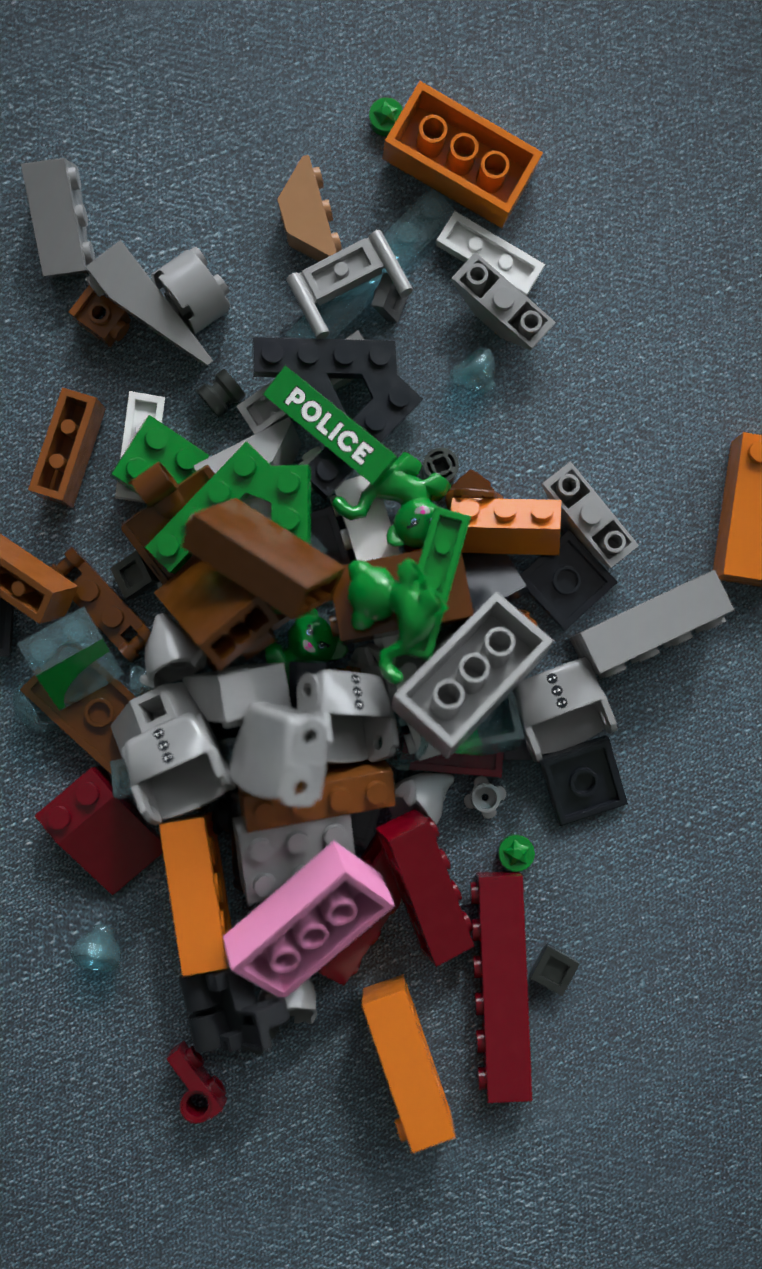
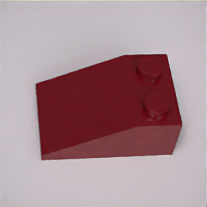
(100, 830)

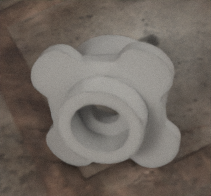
(494, 793)

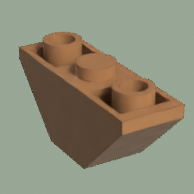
(305, 213)

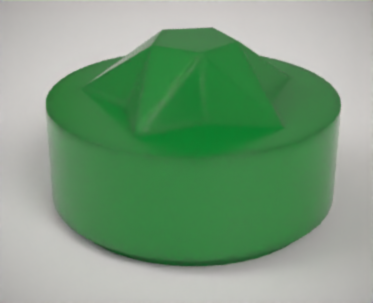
(384, 115)
(516, 852)

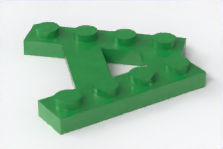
(241, 476)

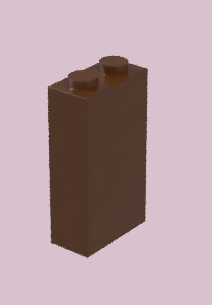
(262, 557)
(458, 602)
(215, 611)

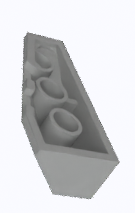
(131, 289)

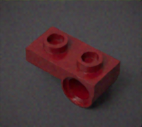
(190, 1069)

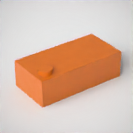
(460, 154)
(740, 526)
(196, 892)
(407, 1064)

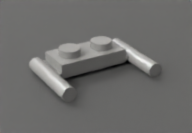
(342, 273)

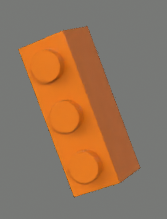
(511, 525)

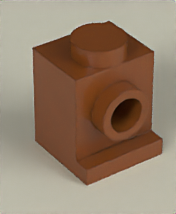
(89, 309)

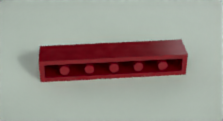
(503, 987)

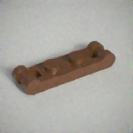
(105, 606)

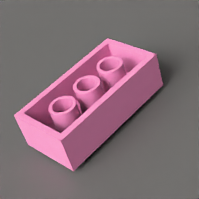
(307, 921)

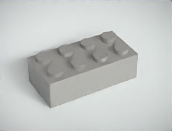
(657, 622)
(471, 674)

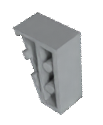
(58, 216)

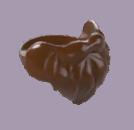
(471, 486)

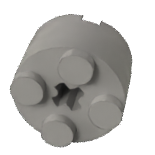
(193, 289)

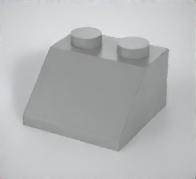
(229, 692)

